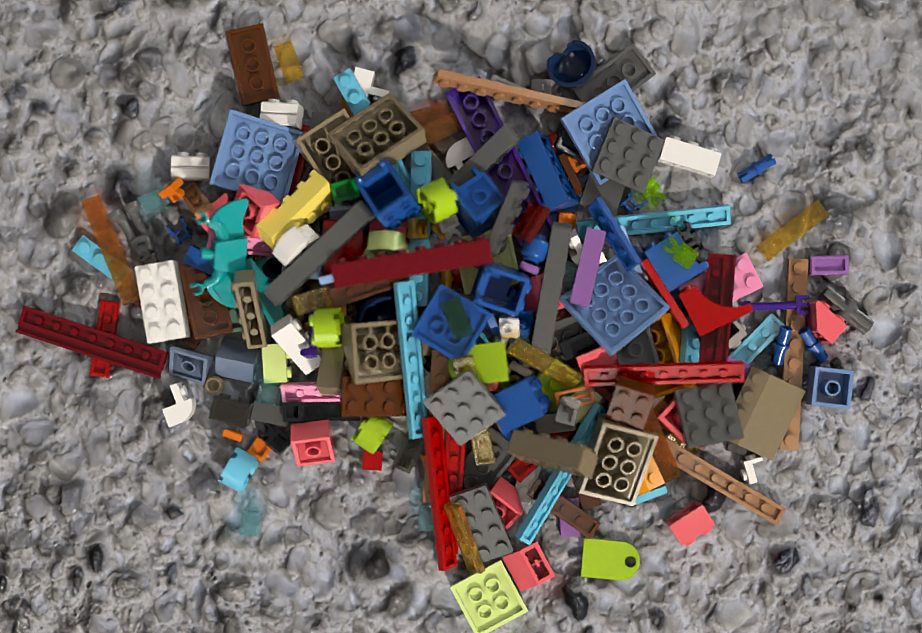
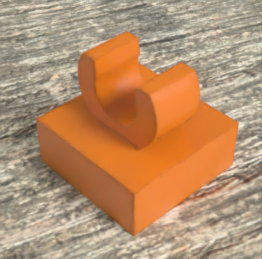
(173, 190)

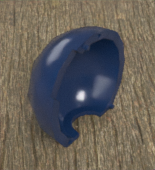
(572, 66)
(377, 308)

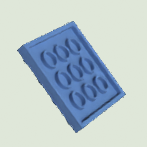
(591, 120)
(255, 155)
(618, 308)

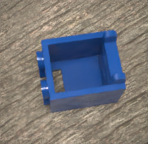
(388, 195)
(478, 203)
(668, 270)
(492, 287)
(523, 403)

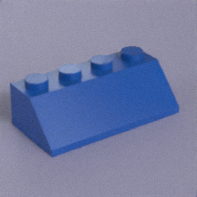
(546, 172)

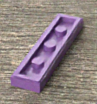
(588, 267)

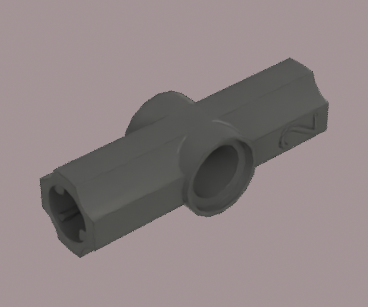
(847, 310)

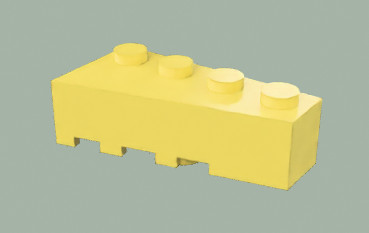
(297, 210)

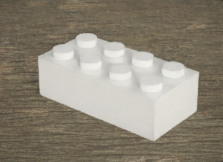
(162, 301)

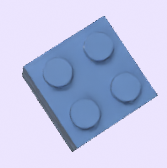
(829, 387)

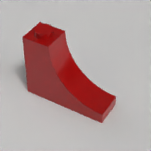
(707, 315)

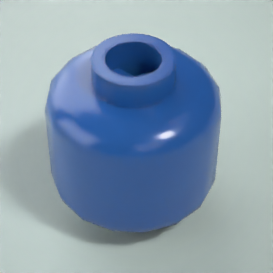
(535, 251)

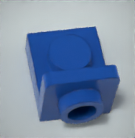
(492, 323)
(526, 323)

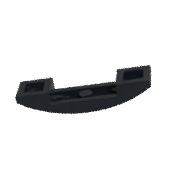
(313, 412)

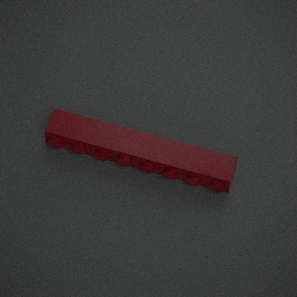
(411, 263)

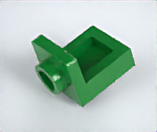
(344, 190)

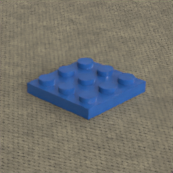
(435, 330)

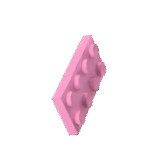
(745, 279)

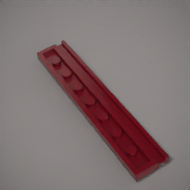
(719, 290)
(92, 342)

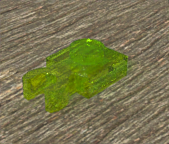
(651, 190)
(683, 254)

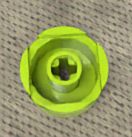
(437, 200)
(327, 327)
(372, 433)

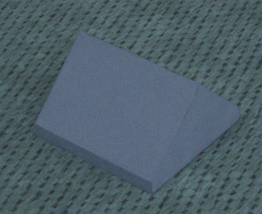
(236, 360)
(189, 364)

